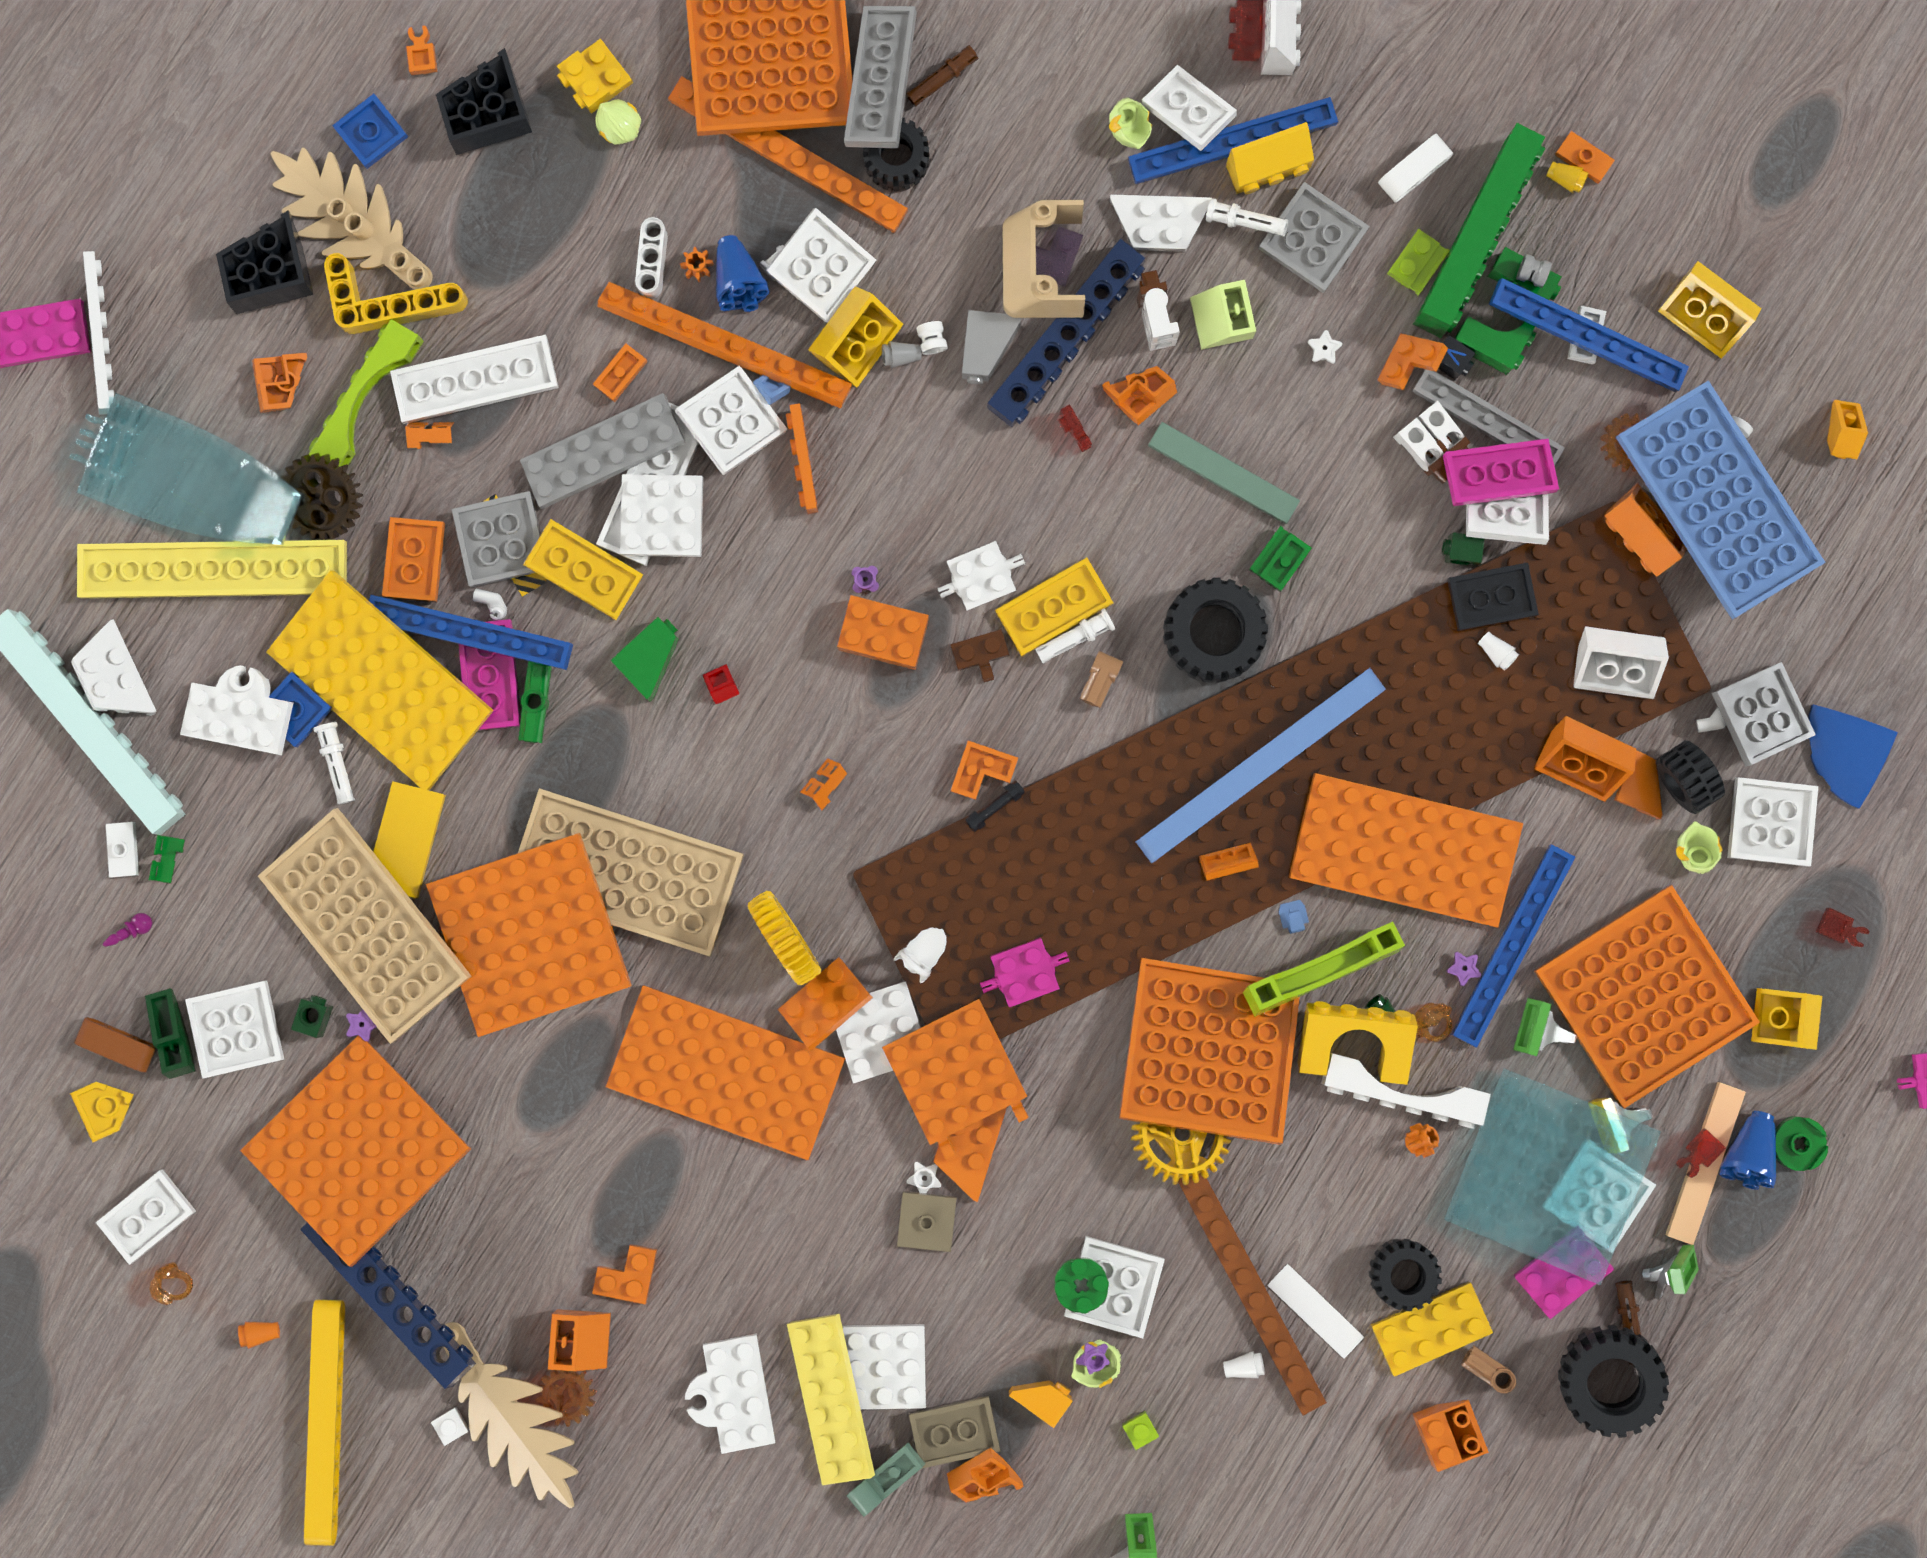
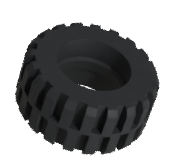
(1237, 601)
(1620, 1416)

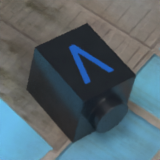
(1457, 359)

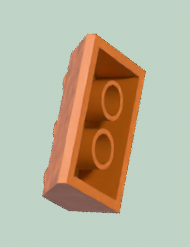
(1645, 530)
(1586, 759)

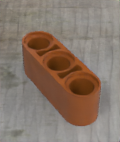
(115, 1044)

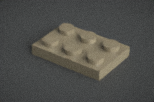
(954, 1431)

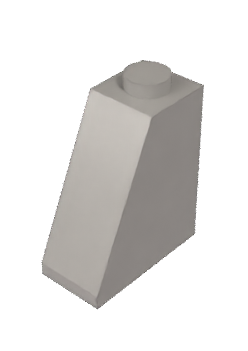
(986, 343)

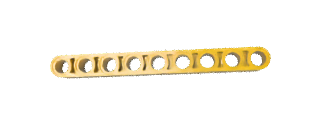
(324, 1422)

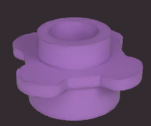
(870, 584)

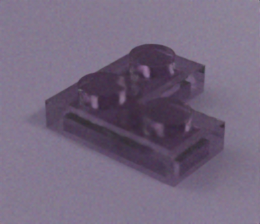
(1061, 257)

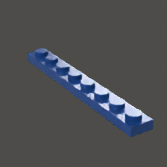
(1184, 155)
(1588, 335)
(475, 633)
(1513, 945)

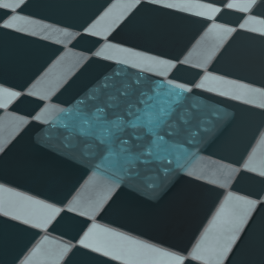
(1552, 1176)

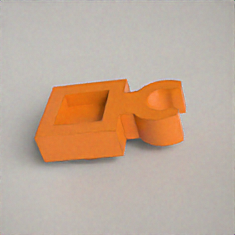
(421, 55)

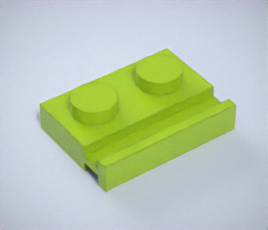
(1418, 262)

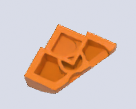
(277, 380)
(1141, 393)
(1642, 787)
(982, 1477)

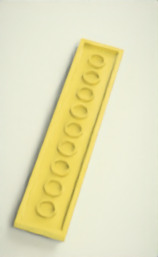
(206, 568)

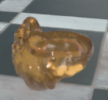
(1430, 1016)
(167, 1272)

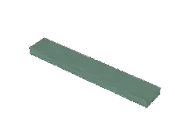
(1224, 473)

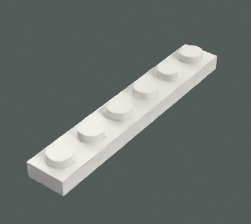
(97, 321)

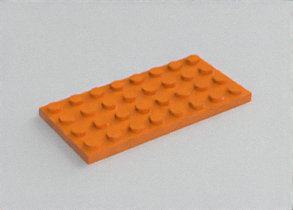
(1405, 850)
(725, 1072)

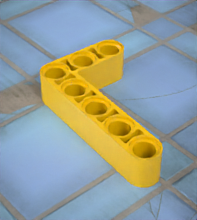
(362, 309)

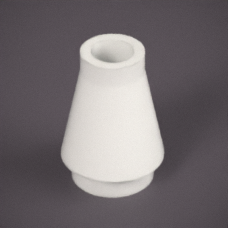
(1498, 651)
(1245, 1366)

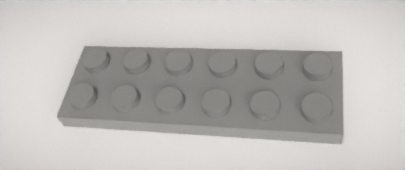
(880, 77)
(602, 451)

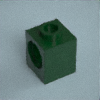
(1463, 549)
(304, 1025)

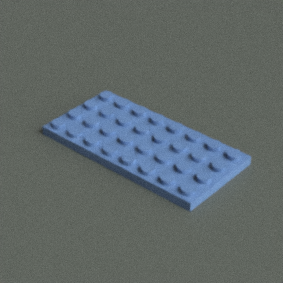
(1720, 499)

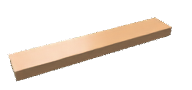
(1697, 1190)

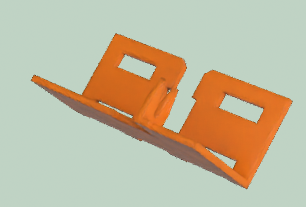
(438, 434)
(821, 796)

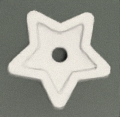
(1324, 340)
(929, 1172)

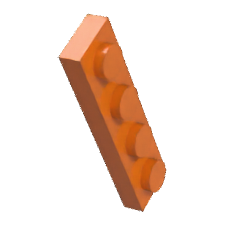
(800, 448)

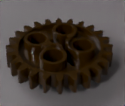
(322, 496)

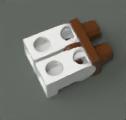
(1154, 301)
(1430, 438)

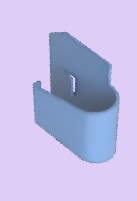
(1293, 916)

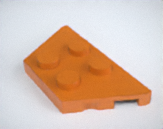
(973, 1154)

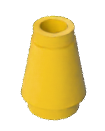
(1568, 176)

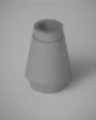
(898, 354)

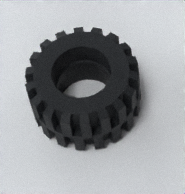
(902, 174)
(1690, 777)
(1424, 1287)

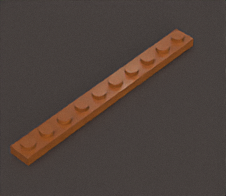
(1253, 1294)

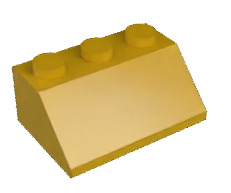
(1270, 159)
(1710, 310)
(855, 336)

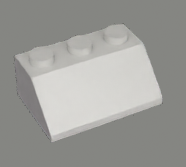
(1620, 662)

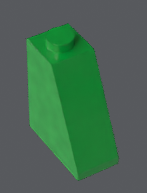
(648, 657)

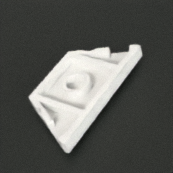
(1159, 221)
(111, 675)

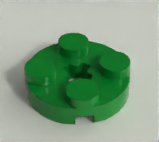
(1815, 1143)
(1097, 1285)

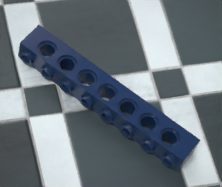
(1120, 257)
(391, 1313)

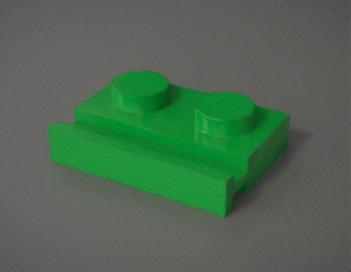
(1280, 559)

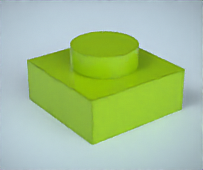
(1140, 1430)

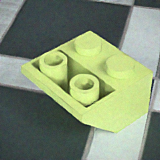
(1223, 315)

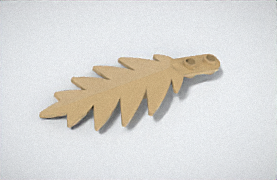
(347, 216)
(510, 1423)

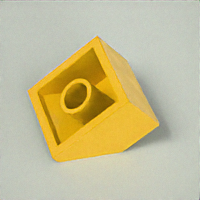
(1787, 1018)

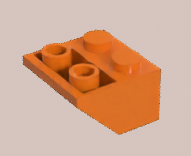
(579, 1340)
(1450, 1434)

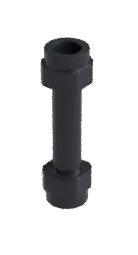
(1013, 792)

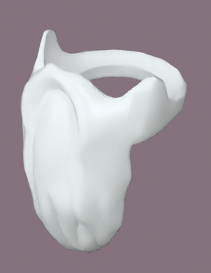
(923, 952)

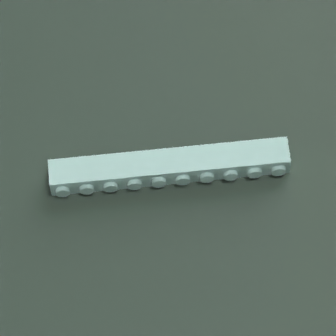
(88, 727)

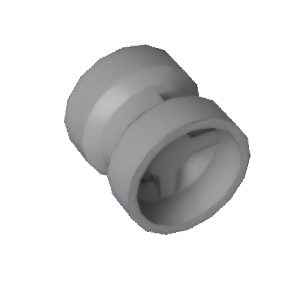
(1534, 270)

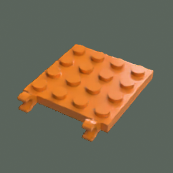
(955, 1074)

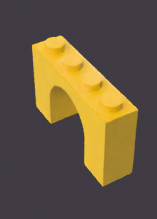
(1326, 1022)

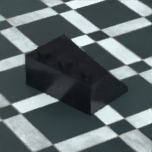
(484, 107)
(265, 267)

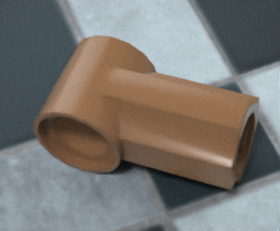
(1102, 675)
(1487, 1369)

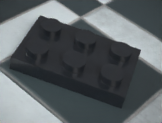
(1492, 596)

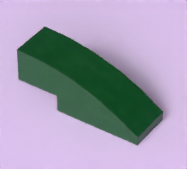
(169, 1034)

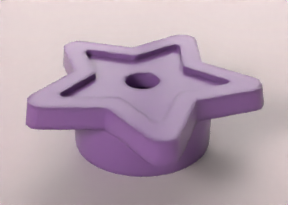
(1459, 962)
(355, 1029)
(1096, 1364)

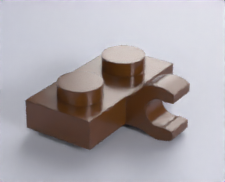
(980, 652)

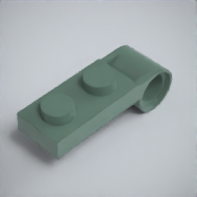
(886, 1480)

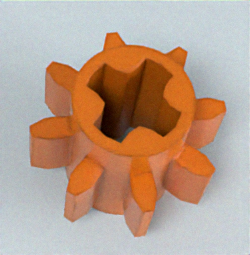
(703, 266)
(1422, 1140)

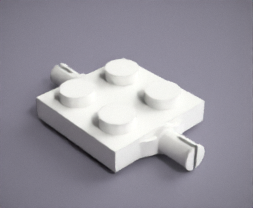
(981, 575)

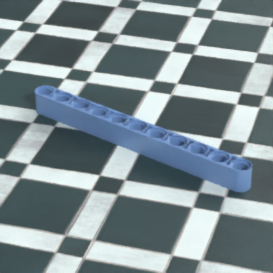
(1260, 765)

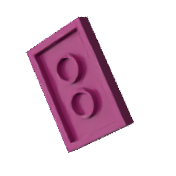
(1551, 1286)

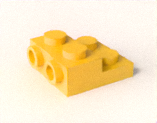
(593, 76)

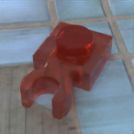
(1070, 423)
(1839, 927)
(1703, 1151)

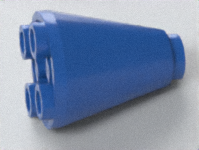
(737, 277)
(1753, 1153)

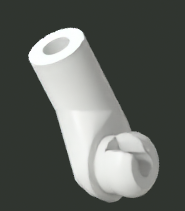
(494, 602)
(1715, 722)

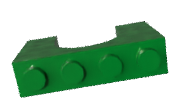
(1501, 348)

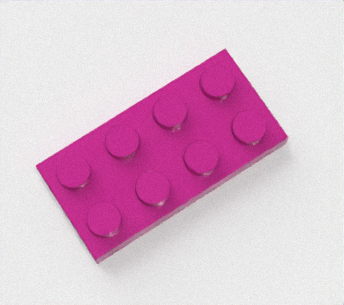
(43, 333)
(1500, 472)
(493, 681)

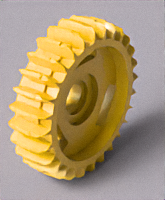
(784, 938)
(1183, 1154)

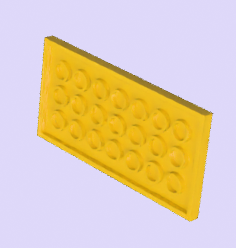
(380, 681)

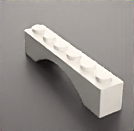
(1458, 1103)

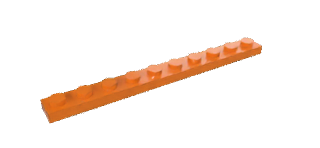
(808, 167)
(724, 344)

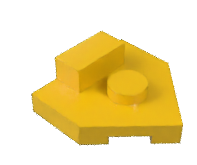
(101, 1109)

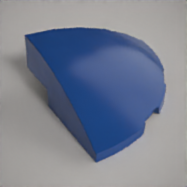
(1848, 752)

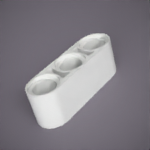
(1415, 168)
(647, 246)

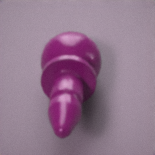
(139, 924)

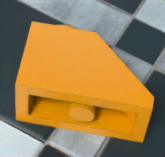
(1846, 430)
(1043, 1399)

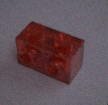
(1247, 30)

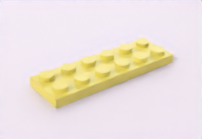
(830, 1399)

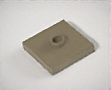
(926, 1221)

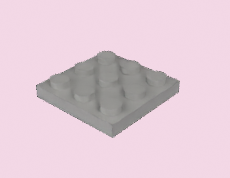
(1316, 239)
(497, 537)
(1763, 714)

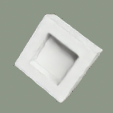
(450, 1426)

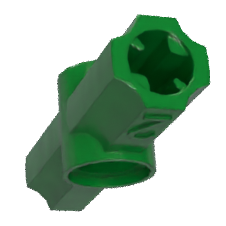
(533, 720)

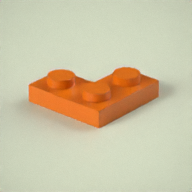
(1406, 355)
(981, 761)
(630, 1283)

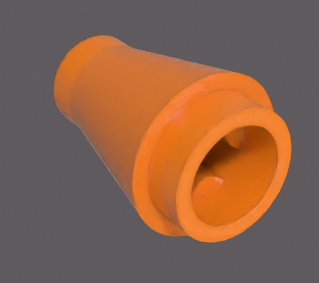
(257, 1333)

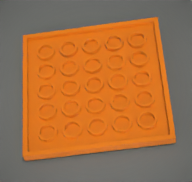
(769, 64)
(529, 934)
(1646, 996)
(1203, 1055)
(355, 1150)

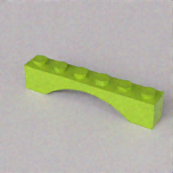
(393, 350)
(1323, 970)

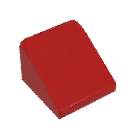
(720, 684)

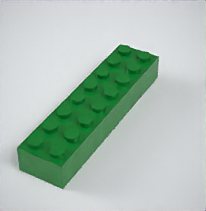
(1482, 225)

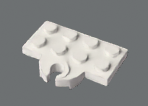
(238, 713)
(733, 1394)

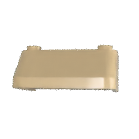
(1024, 291)

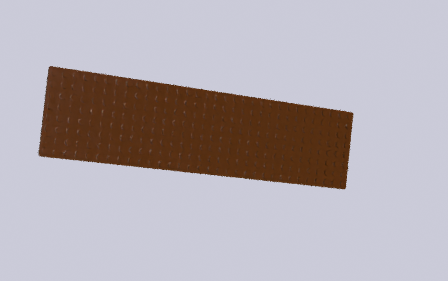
(1441, 732)

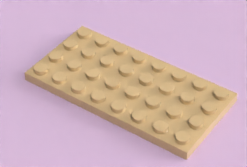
(646, 874)
(364, 925)

